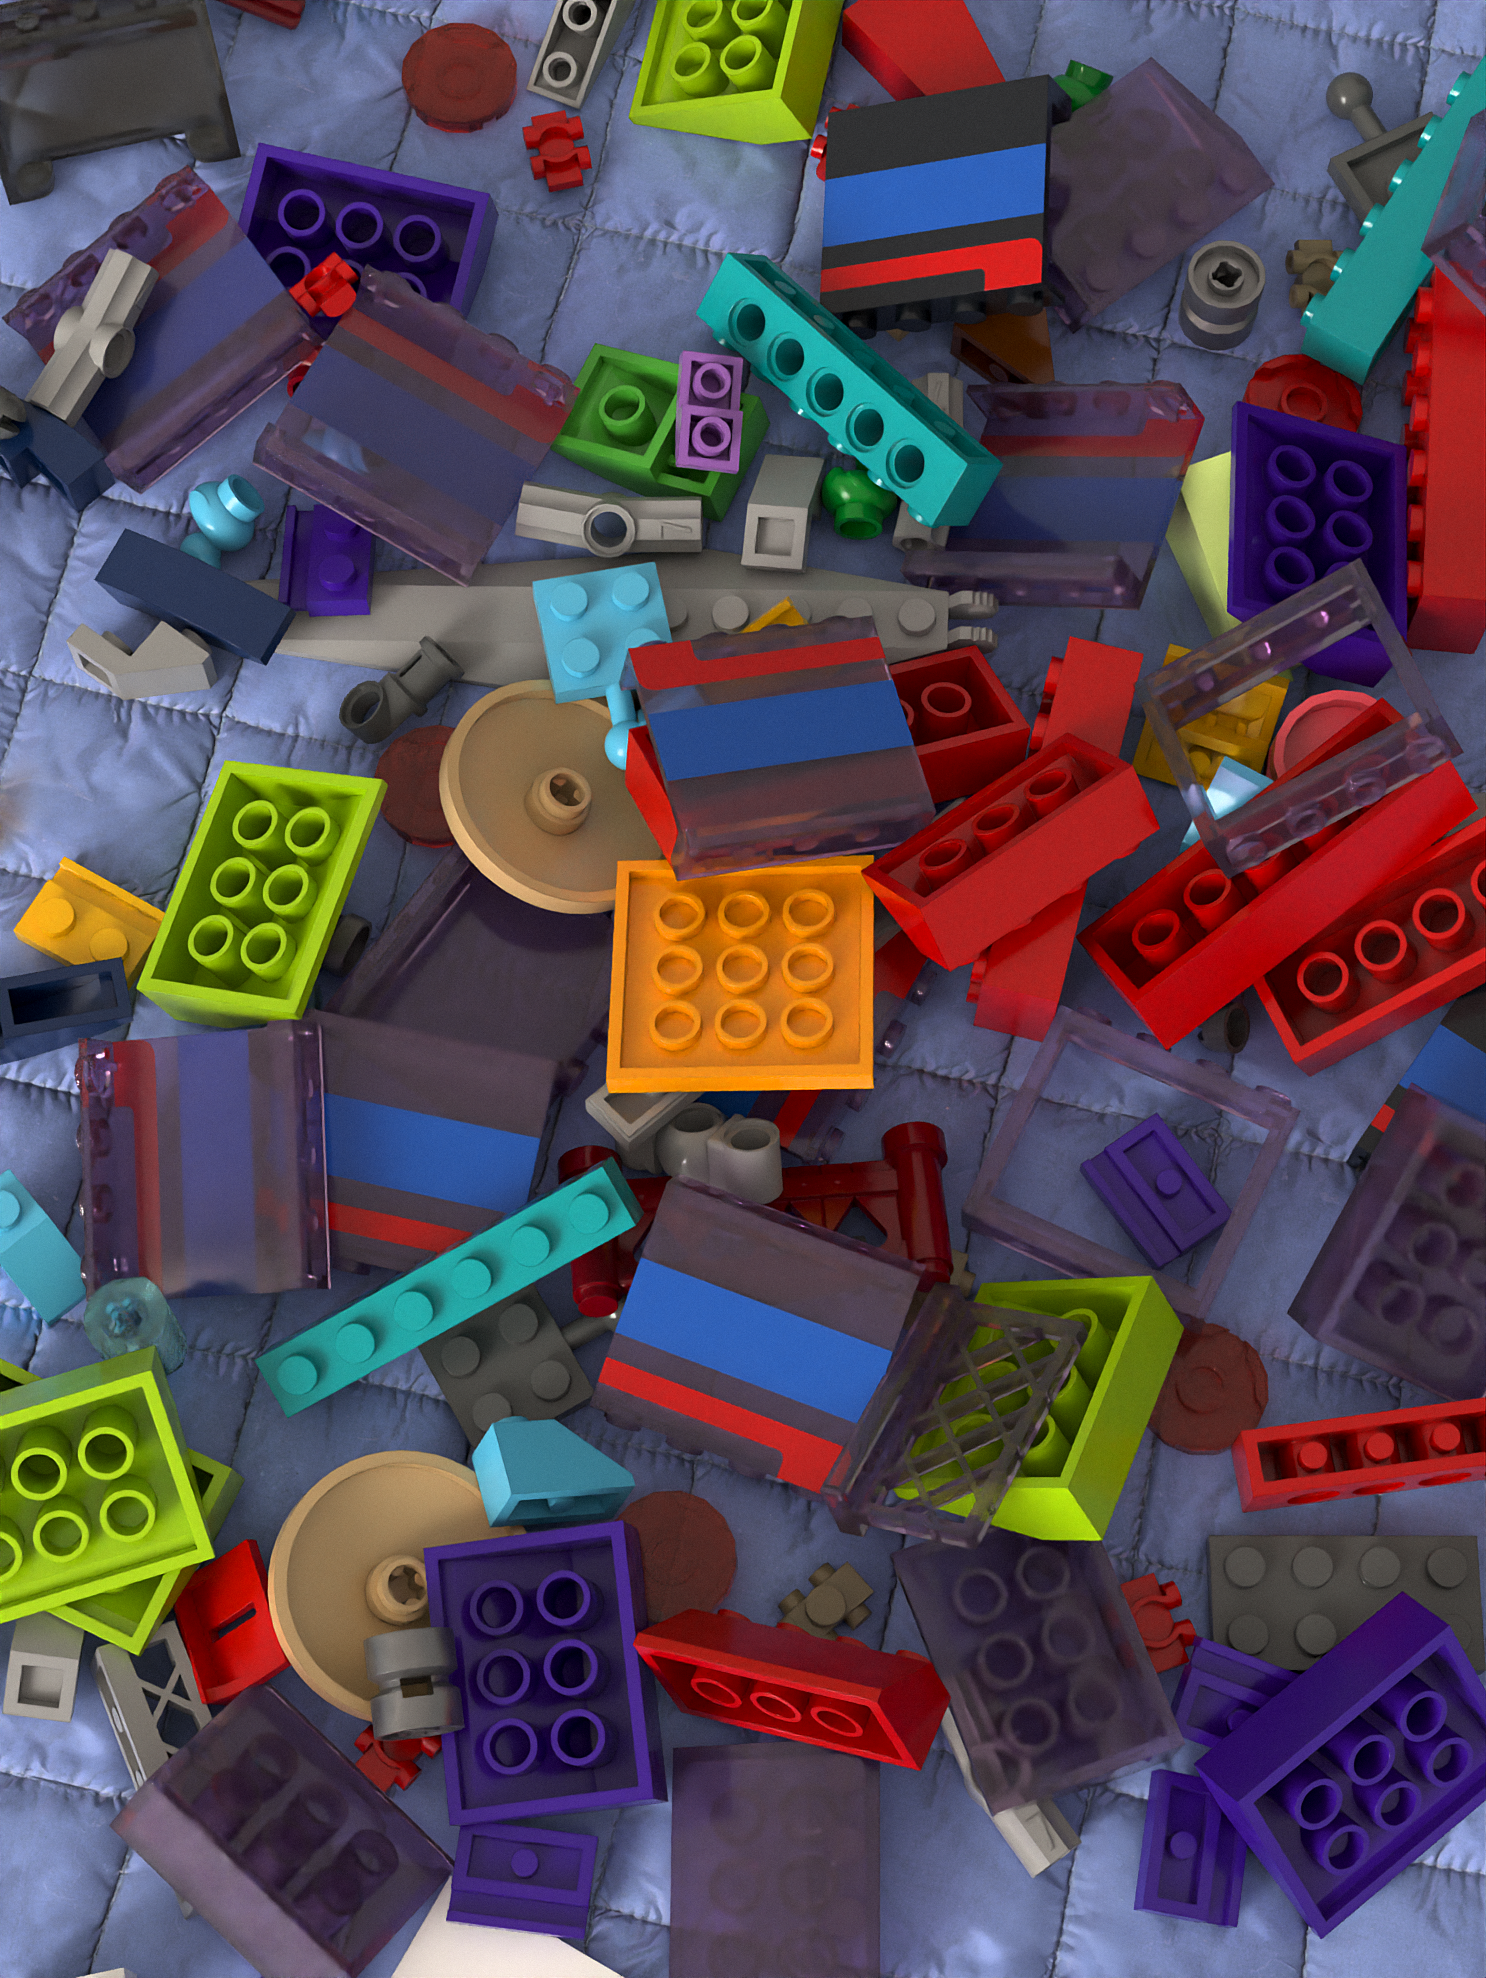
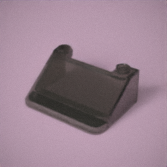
(105, 79)

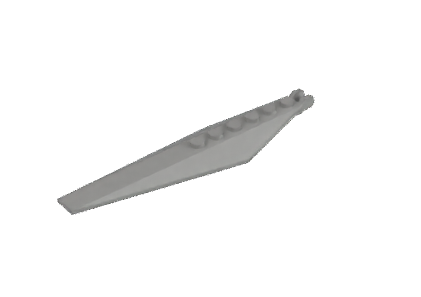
(498, 636)

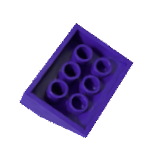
(421, 229)
(1306, 507)
(548, 1674)
(1357, 1762)

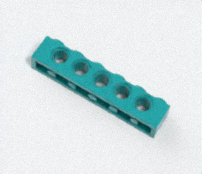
(848, 391)

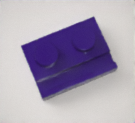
(326, 564)
(1156, 1192)
(1223, 1690)
(1189, 1854)
(523, 1880)

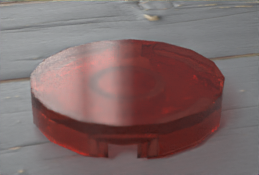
(459, 77)
(413, 795)
(1210, 1392)
(684, 1553)

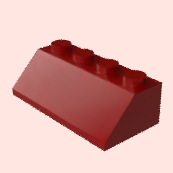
(1012, 849)
(798, 1684)

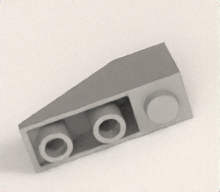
(577, 48)

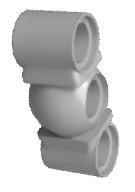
(720, 1151)

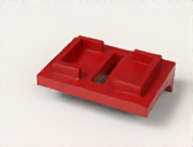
(212, 1602)

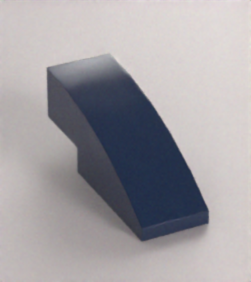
(58, 455)
(194, 597)
(60, 1006)

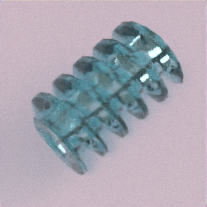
(131, 1317)

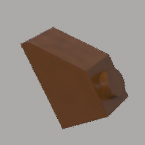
(1006, 348)

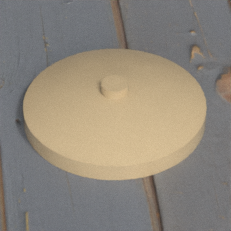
(541, 799)
(356, 1564)

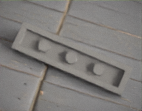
(130, 1713)

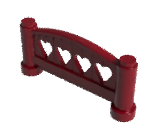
(897, 1194)

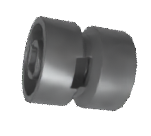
(1221, 295)
(413, 1659)

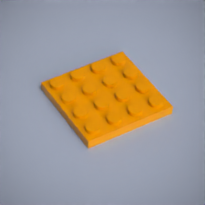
(742, 979)

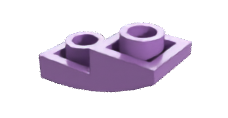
(708, 412)

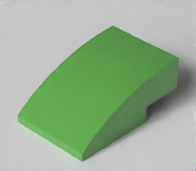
(628, 427)

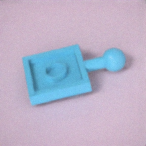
(586, 634)

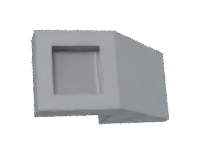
(782, 512)
(160, 666)
(44, 1668)

